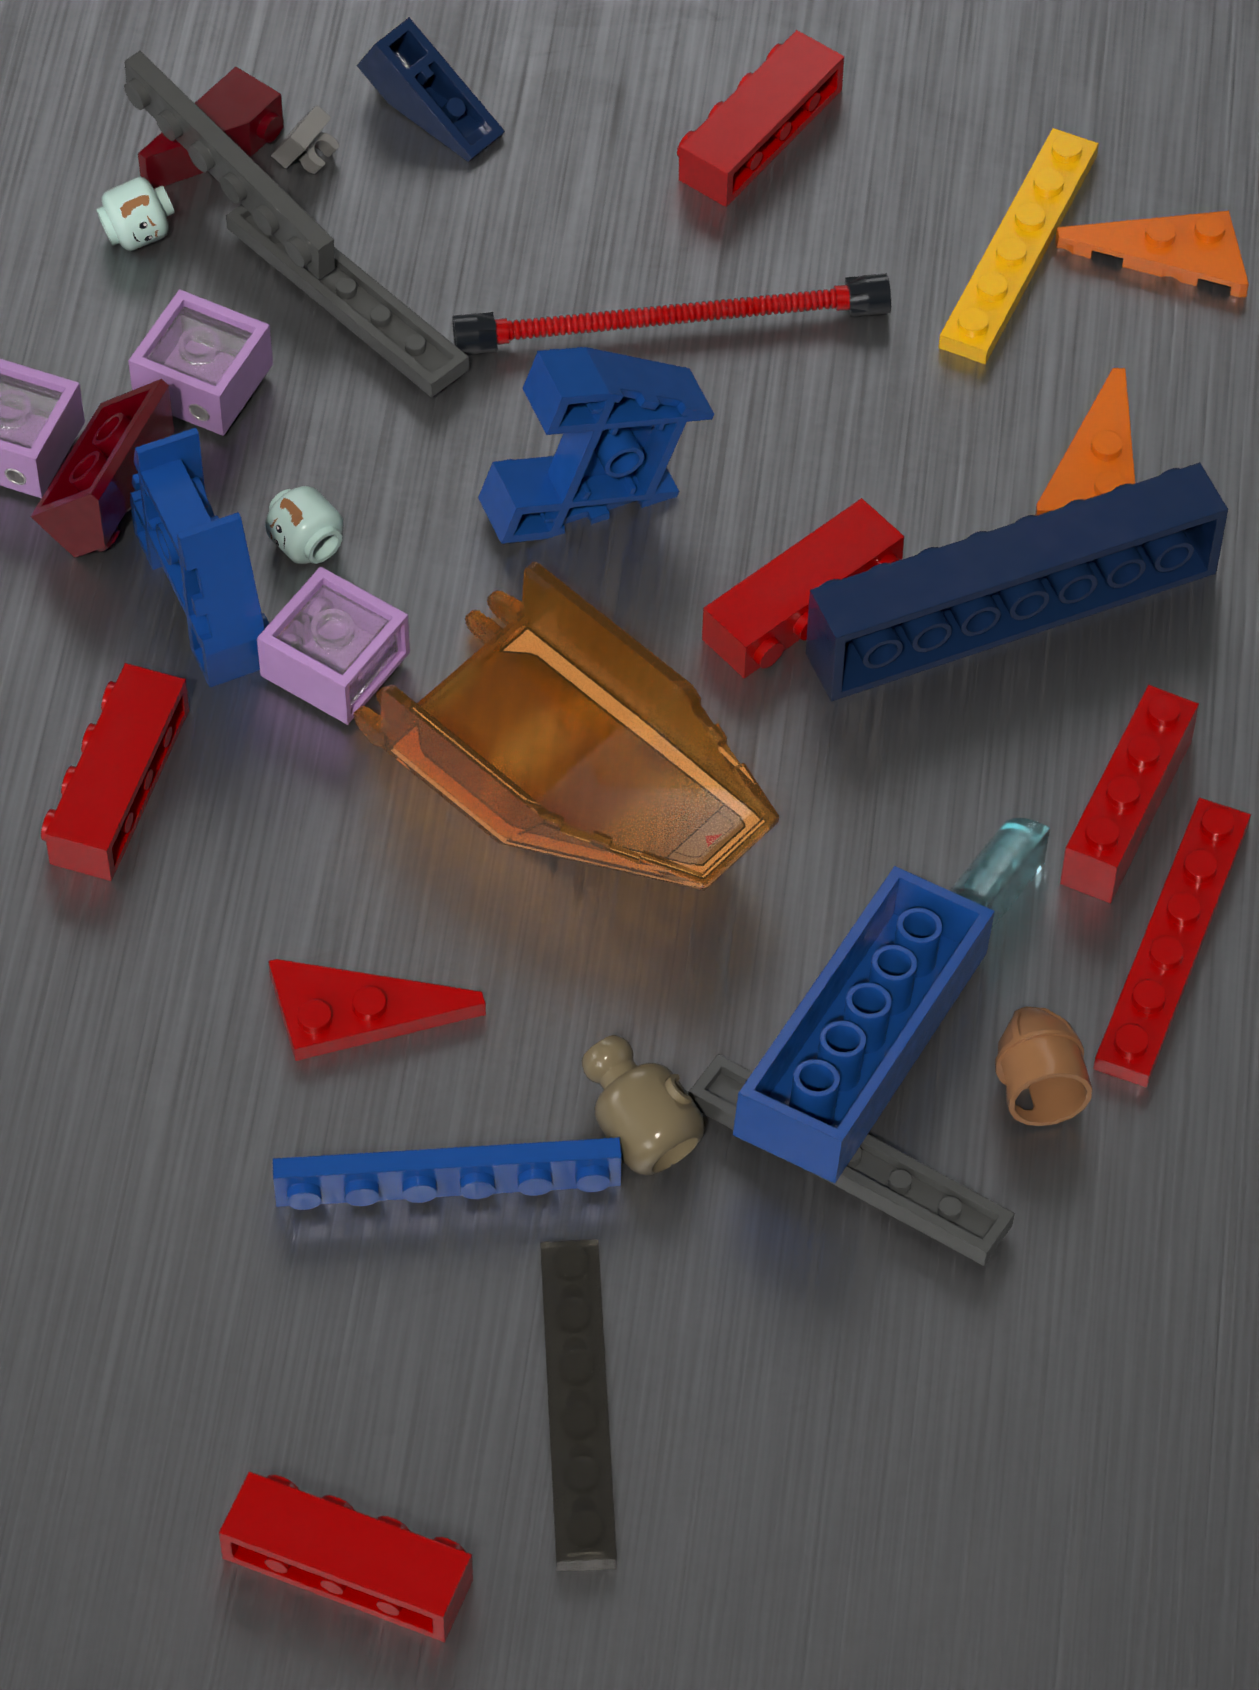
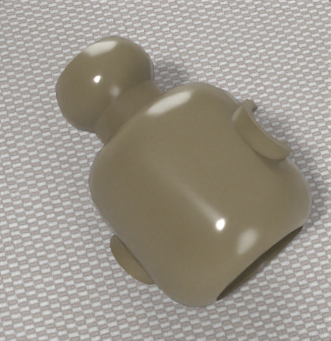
(642, 1107)

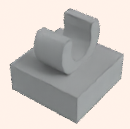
(304, 140)

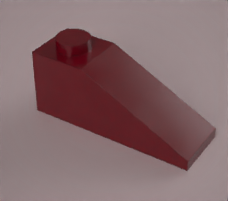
(239, 107)

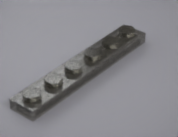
(578, 1406)

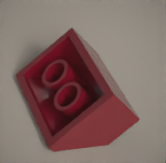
(96, 477)

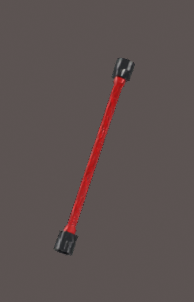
(860, 296)

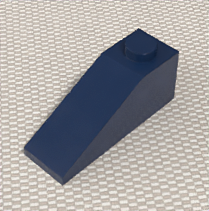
(428, 91)

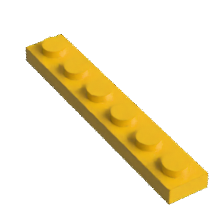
(1018, 246)

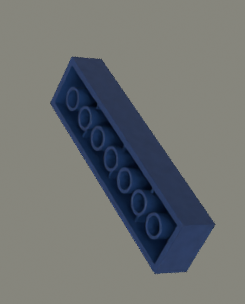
(1014, 581)

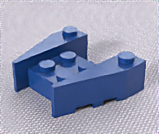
(615, 447)
(200, 555)

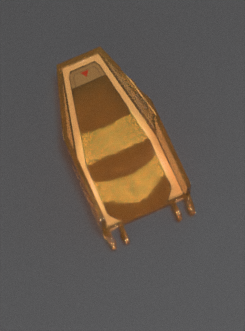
(577, 744)

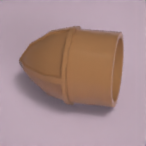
(1047, 1058)

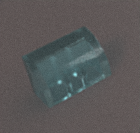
(1005, 866)

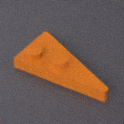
(1168, 246)
(1099, 452)

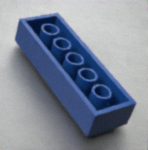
(863, 1024)

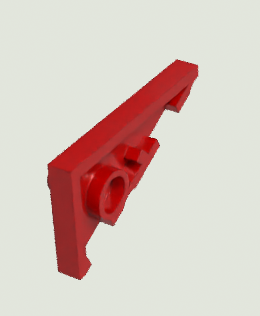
(346, 1009)

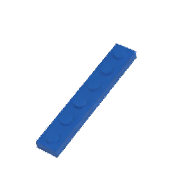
(447, 1172)

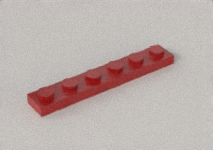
(1172, 942)

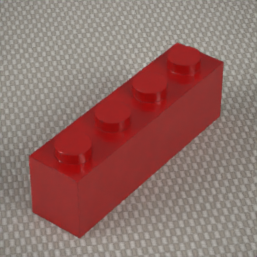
(760, 118)
(771, 606)
(116, 771)
(1129, 794)
(347, 1555)

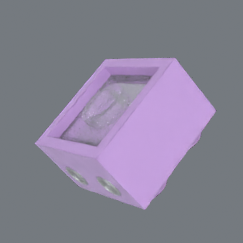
(206, 358)
(37, 426)
(333, 645)

